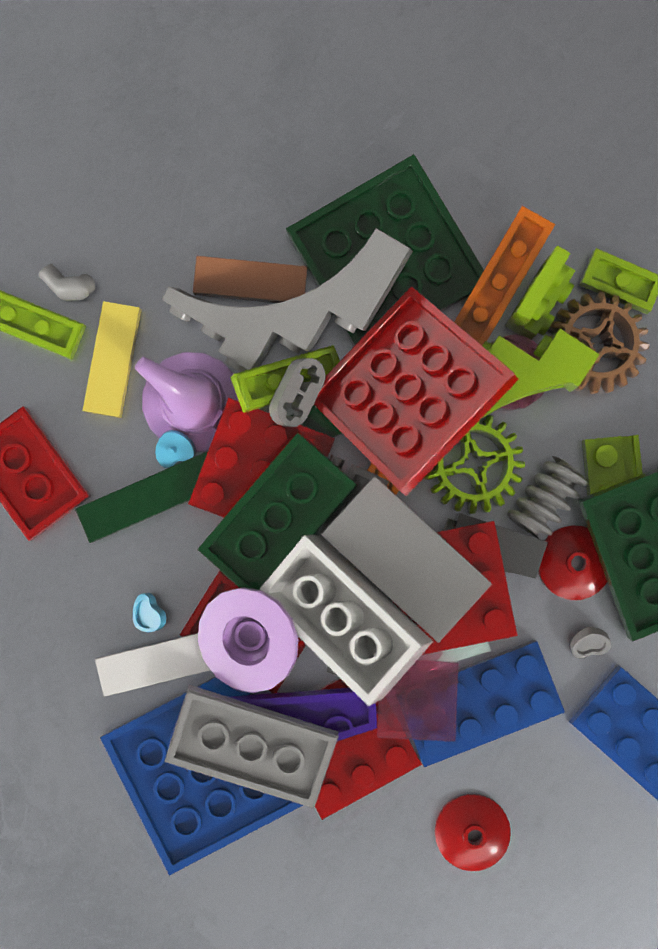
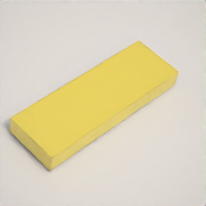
(112, 359)

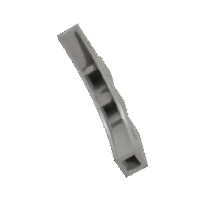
(351, 295)

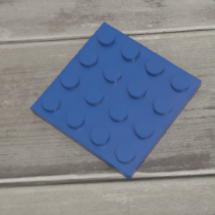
(181, 808)

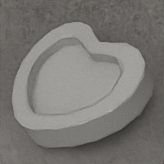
(590, 642)

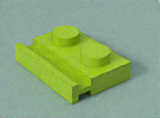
(610, 461)

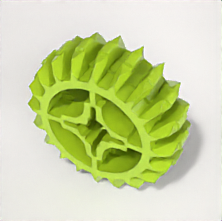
(479, 479)

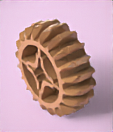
(610, 314)

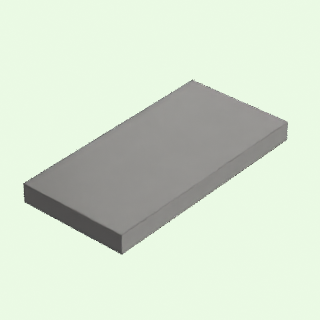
(406, 559)
(251, 746)

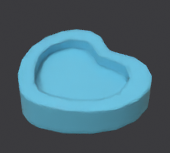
(174, 447)
(147, 615)

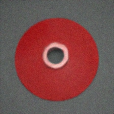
(557, 569)
(467, 814)

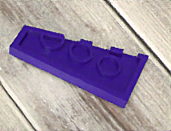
(330, 708)

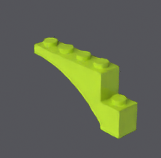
(560, 364)

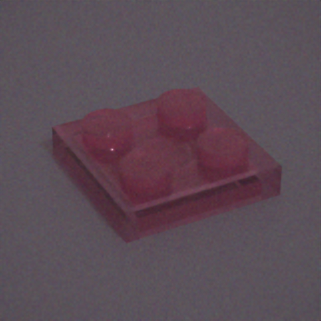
(421, 703)

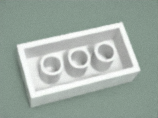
(346, 618)

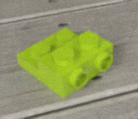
(547, 287)

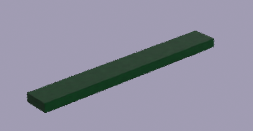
(160, 491)

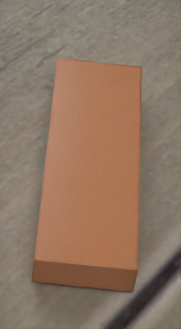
(248, 279)

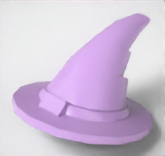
(186, 395)
(248, 639)

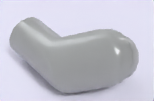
(67, 287)

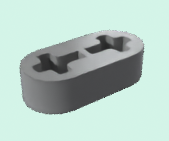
(298, 393)

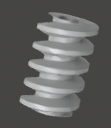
(547, 498)

